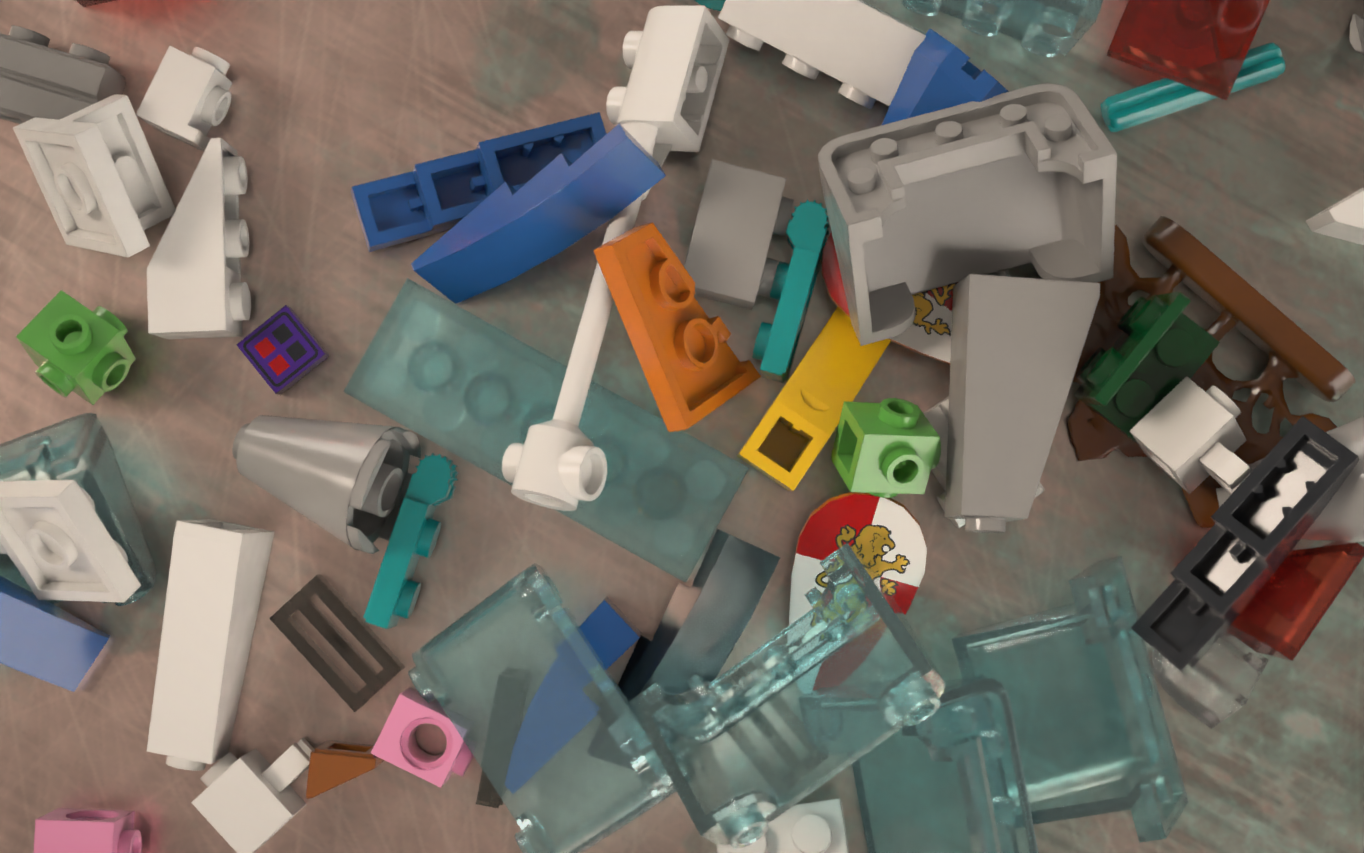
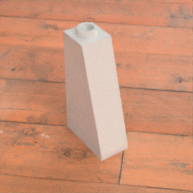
(206, 638)

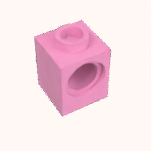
(399, 745)
(87, 832)

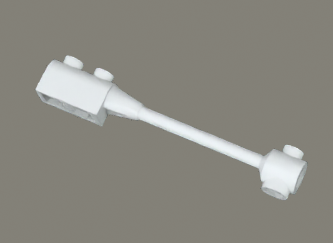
(665, 110)

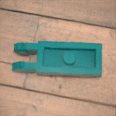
(793, 288)
(412, 537)

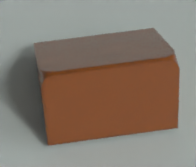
(336, 764)

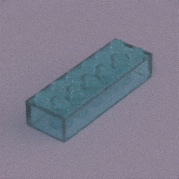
(483, 391)

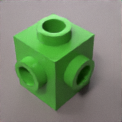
(77, 348)
(885, 448)

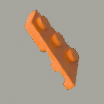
(671, 334)

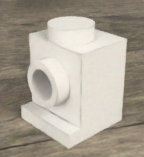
(187, 96)

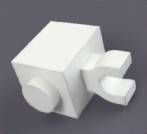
(1194, 437)
(252, 798)

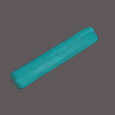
(1168, 96)

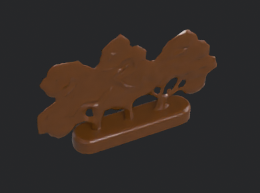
(1240, 306)

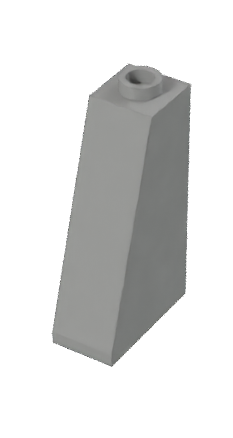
(1008, 388)

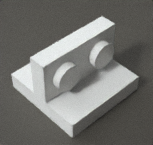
(98, 176)

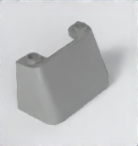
(966, 197)

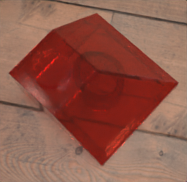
(1189, 40)
(1296, 597)

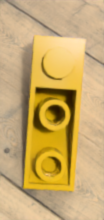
(811, 403)

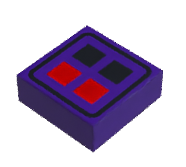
(282, 350)

